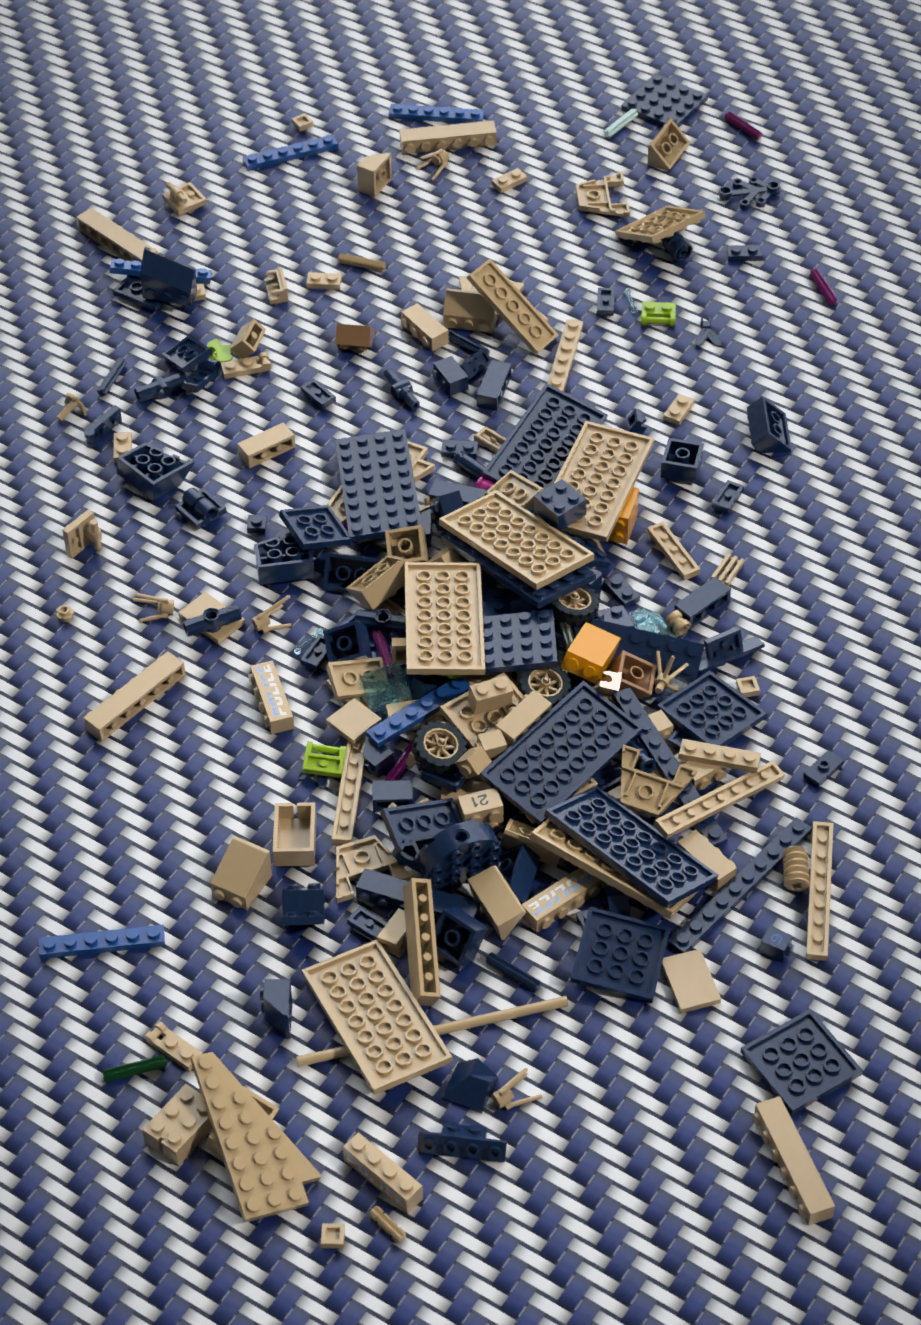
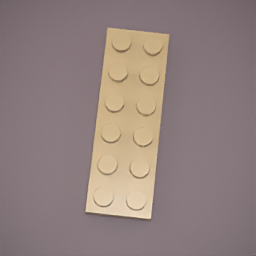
(512, 306)

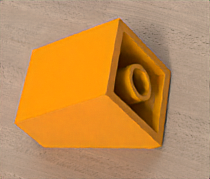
(626, 520)
(590, 653)

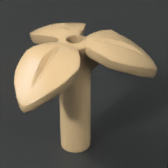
(72, 402)

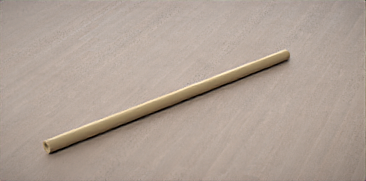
(450, 1027)

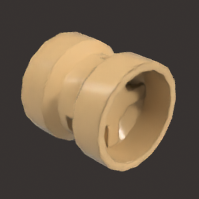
(677, 623)

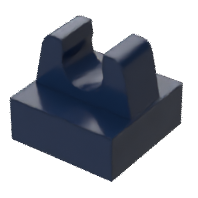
(636, 421)

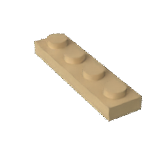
(673, 550)
(719, 755)

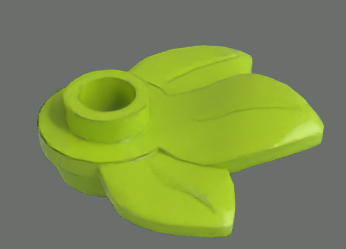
(220, 352)

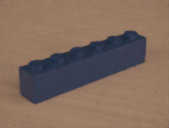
(388, 893)

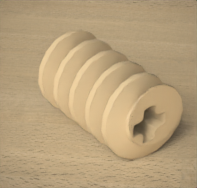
(795, 868)

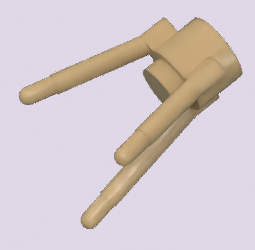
(439, 158)
(165, 606)
(262, 620)
(504, 1096)

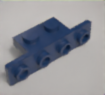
(726, 648)
(462, 1142)

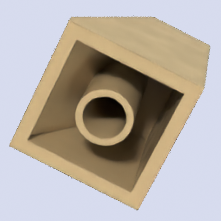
(241, 873)

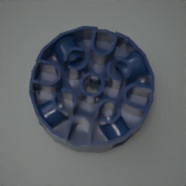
(459, 854)

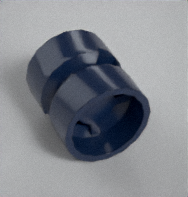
(677, 246)

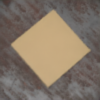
(353, 720)

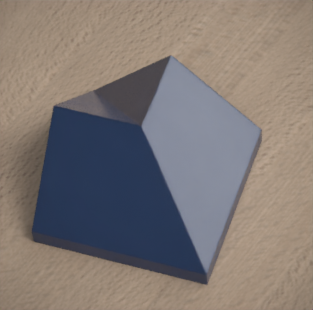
(470, 1085)

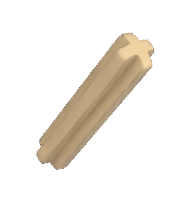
(361, 262)

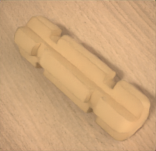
(387, 1224)

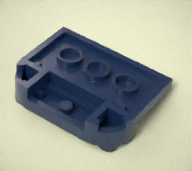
(416, 825)

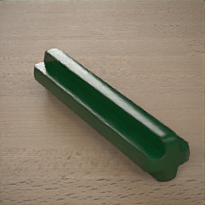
(134, 1068)

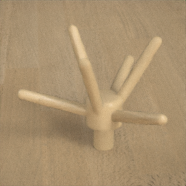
(663, 679)

